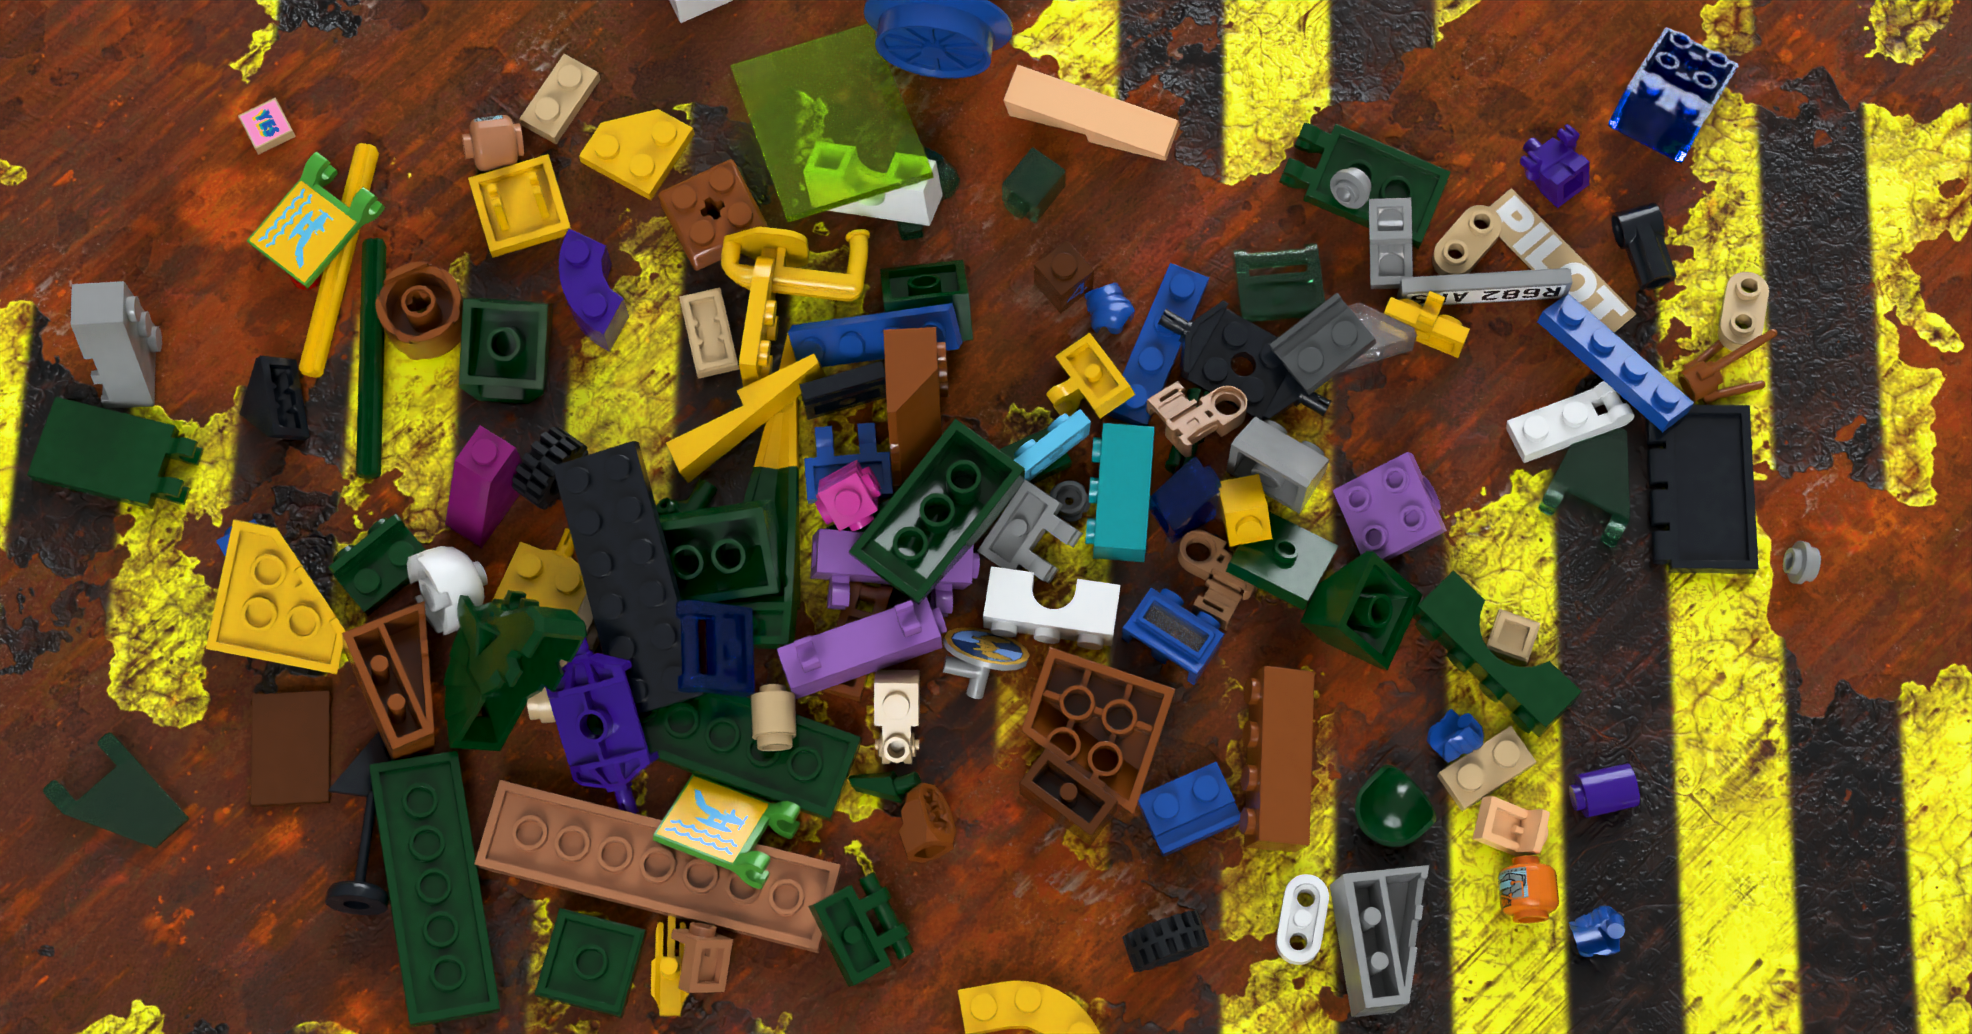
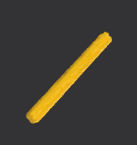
(336, 273)

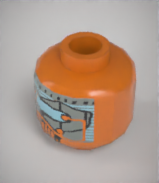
(1528, 890)

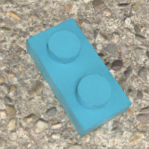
(1062, 436)

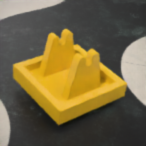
(520, 205)

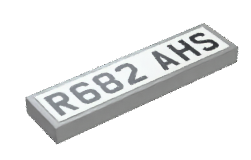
(1489, 286)

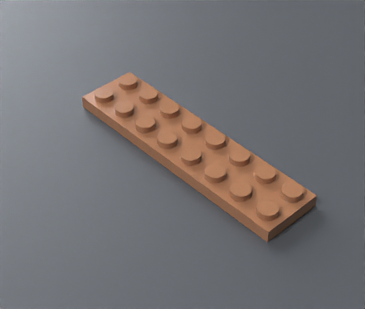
(616, 860)

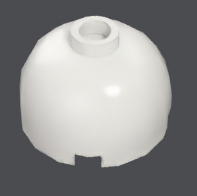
(442, 578)

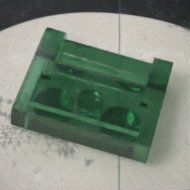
(1278, 294)

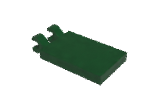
(1389, 170)
(111, 454)

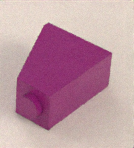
(482, 486)

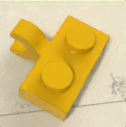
(1435, 331)
(1090, 377)

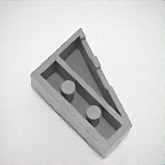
(1377, 935)

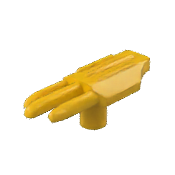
(667, 971)

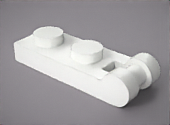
(1568, 422)

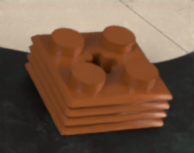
(690, 201)

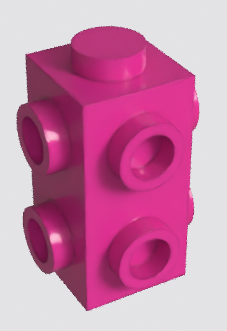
(848, 497)

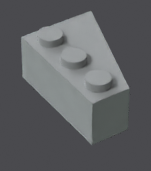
(119, 340)

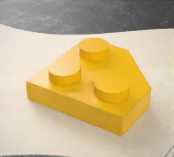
(638, 149)

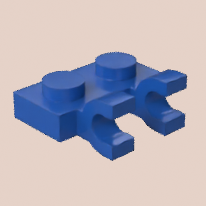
(827, 462)

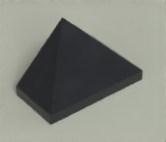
(276, 399)

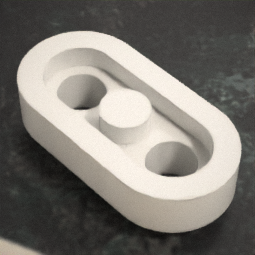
(1301, 920)

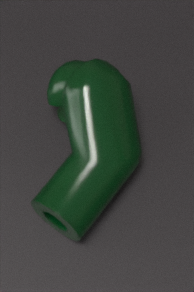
(698, 499)

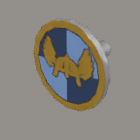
(978, 653)

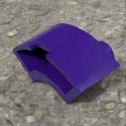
(583, 277)

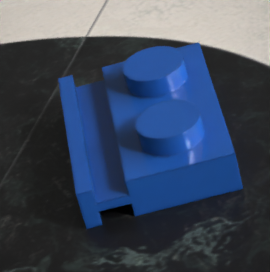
(1189, 809)

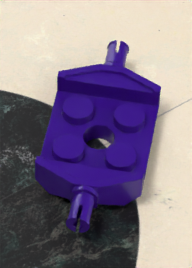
(615, 758)

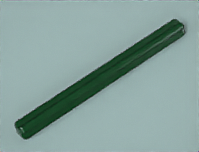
(370, 362)

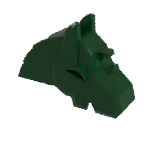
(502, 660)

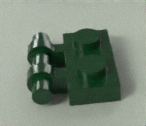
(851, 935)

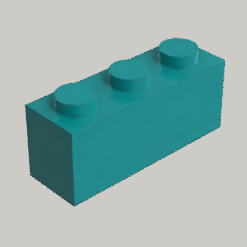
(1121, 492)

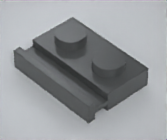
(1323, 343)

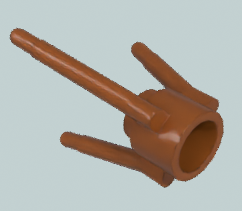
(1701, 378)

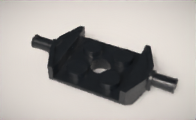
(1221, 337)

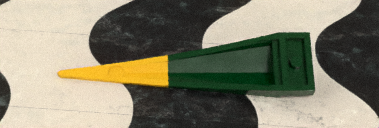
(777, 477)

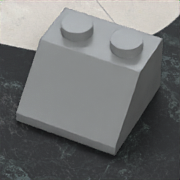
(1285, 466)

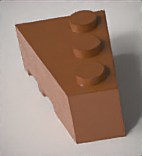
(394, 676)

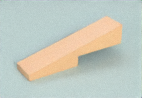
(1084, 111)

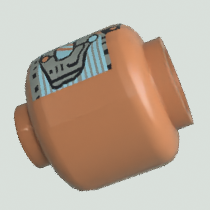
(493, 142)

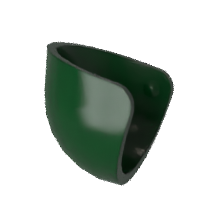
(1393, 808)

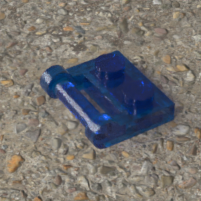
(728, 648)

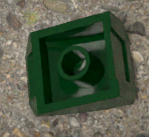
(505, 349)

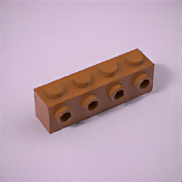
(1278, 759)

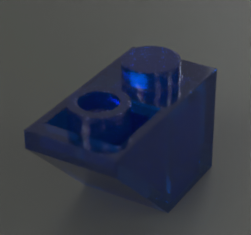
(1186, 500)

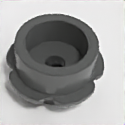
(1075, 491)

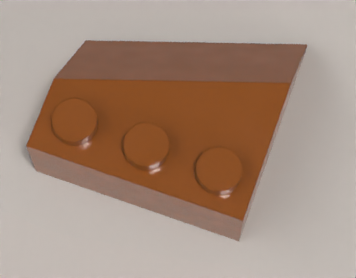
(1099, 722)

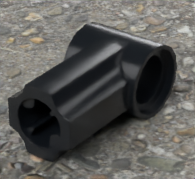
(1642, 235)

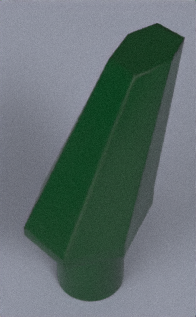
(885, 784)

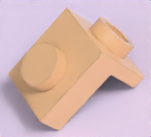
(1511, 827)

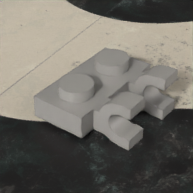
(1022, 527)

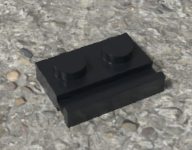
(844, 390)

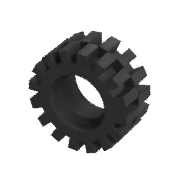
(536, 474)

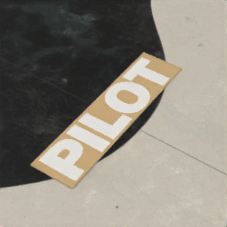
(1544, 249)

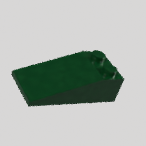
(939, 512)

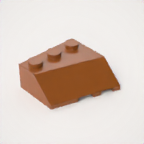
(913, 392)

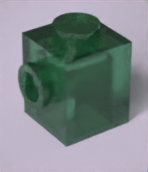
(1033, 186)

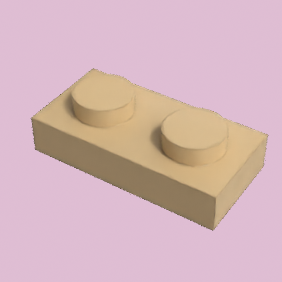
(560, 98)
(1486, 768)

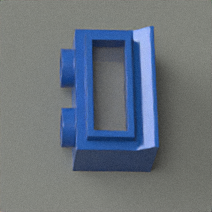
(1174, 632)

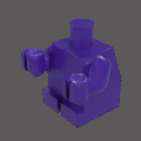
(1556, 166)

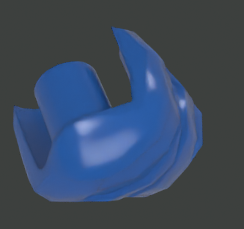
(1109, 308)
(1455, 735)
(1598, 932)

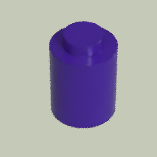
(1605, 790)

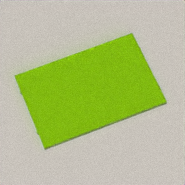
(830, 122)

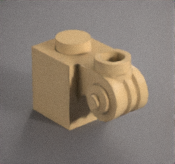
(897, 711)

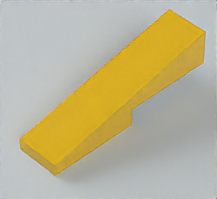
(761, 401)

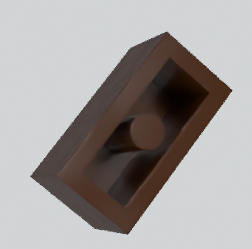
(1068, 796)

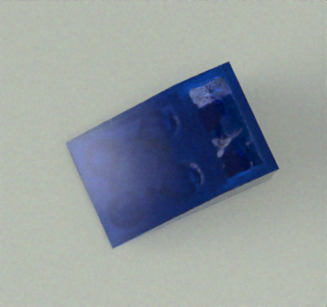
(1673, 94)

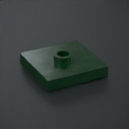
(1286, 564)
(590, 963)

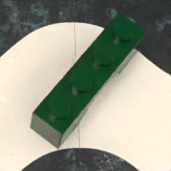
(1532, 694)

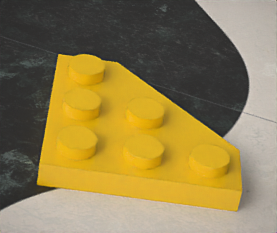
(271, 605)

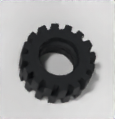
(1165, 941)

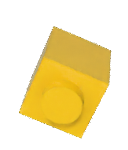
(1244, 510)

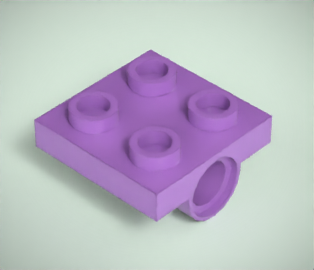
(1391, 508)

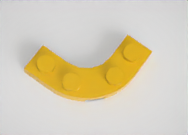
(1022, 1007)

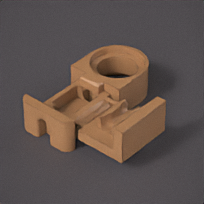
(1192, 422)
(1223, 587)

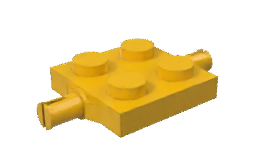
(546, 575)

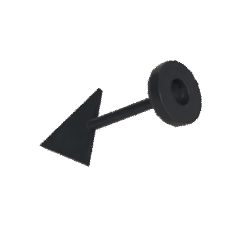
(358, 896)

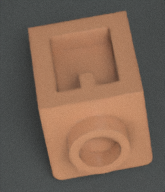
(704, 958)

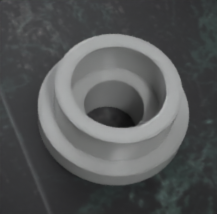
(1351, 187)
(1802, 562)

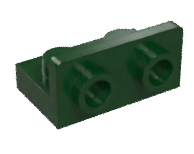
(377, 564)

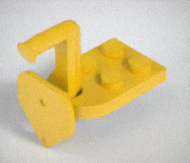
(773, 251)

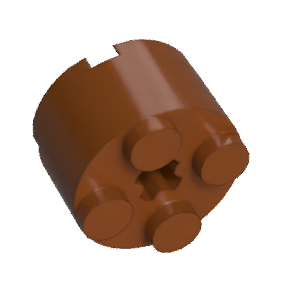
(407, 292)

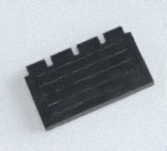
(1706, 492)

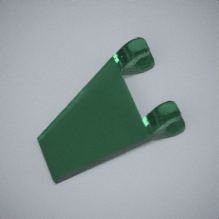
(1598, 474)
(123, 801)

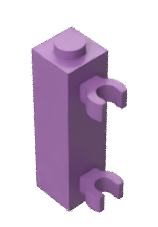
(833, 562)
(861, 647)

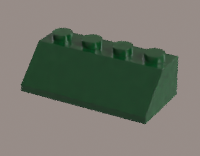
(725, 550)

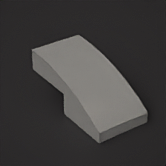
(1390, 242)

